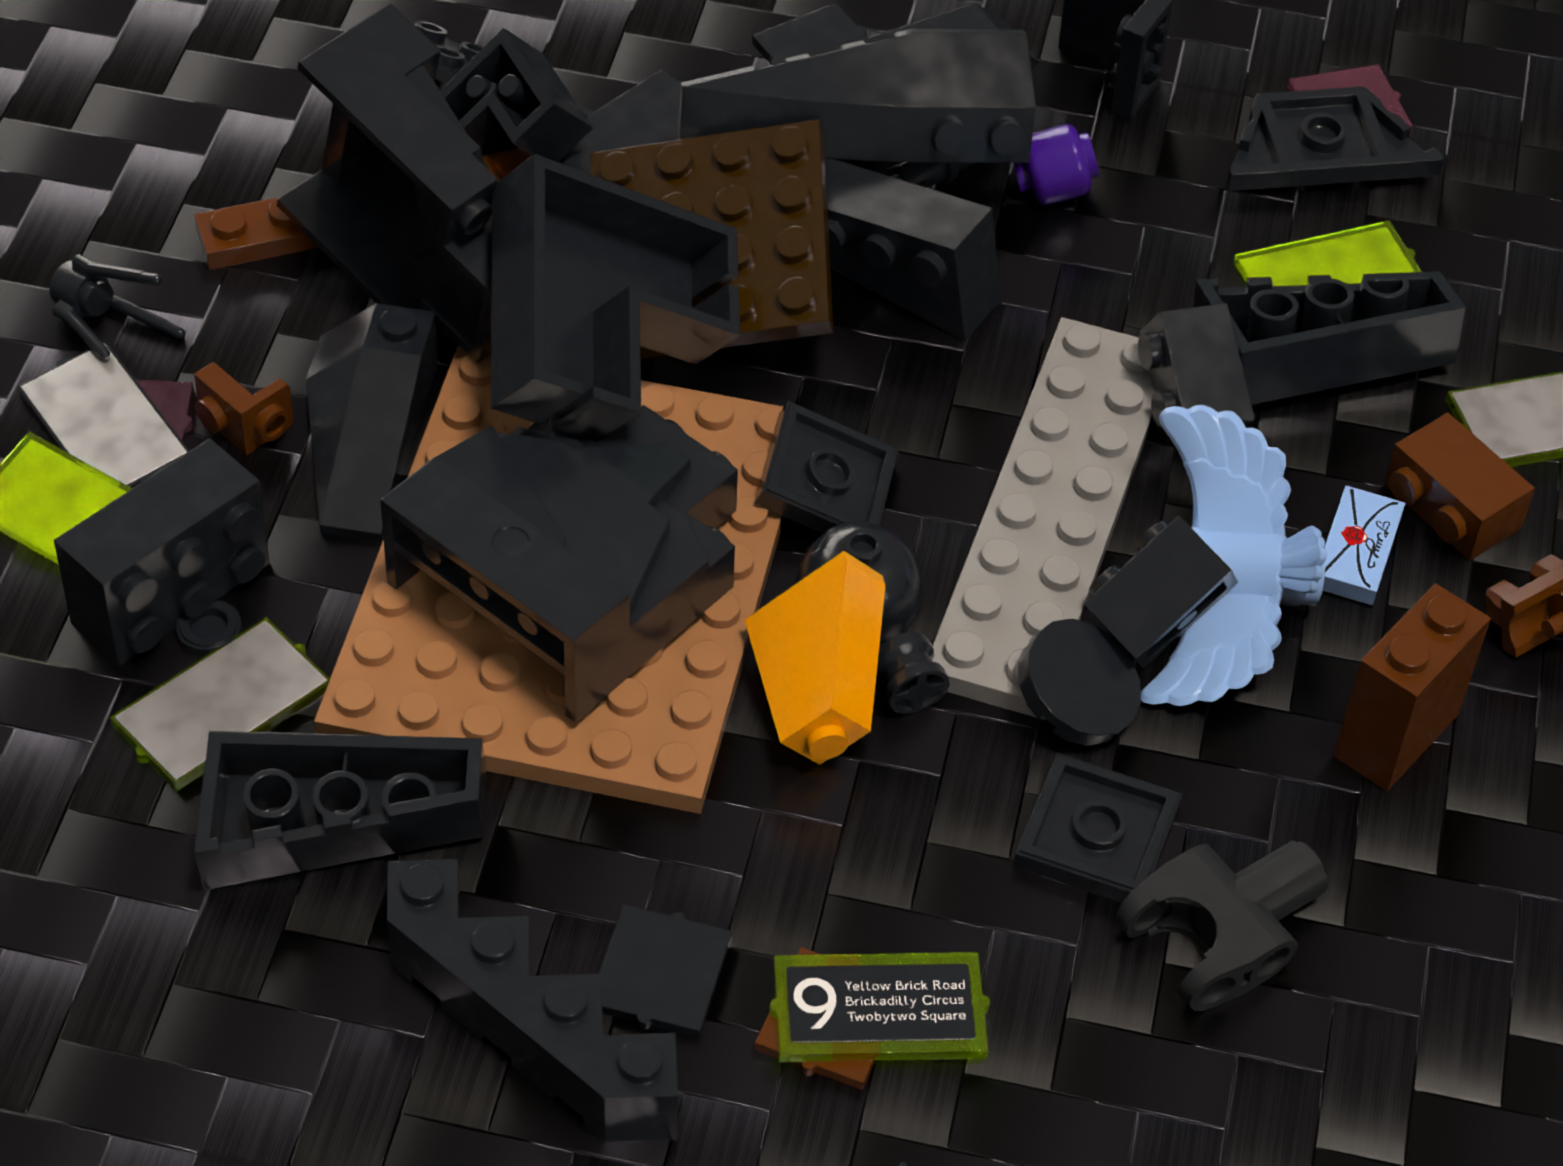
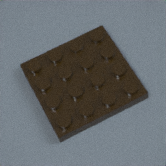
(773, 193)

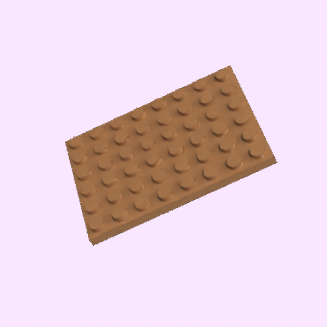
(441, 669)

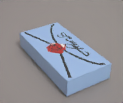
(1360, 544)

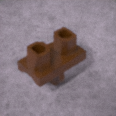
(1529, 612)

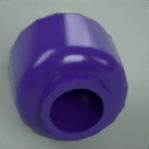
(1058, 166)

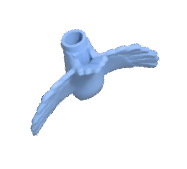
(1242, 519)

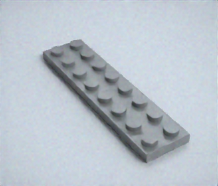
(1048, 510)

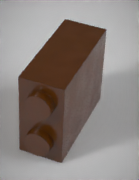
(1411, 686)

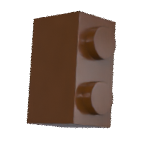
(1458, 486)

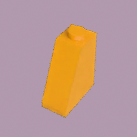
(821, 656)

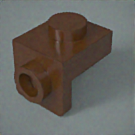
(237, 414)

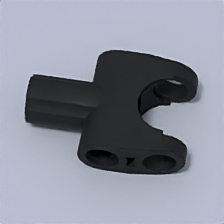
(1227, 915)

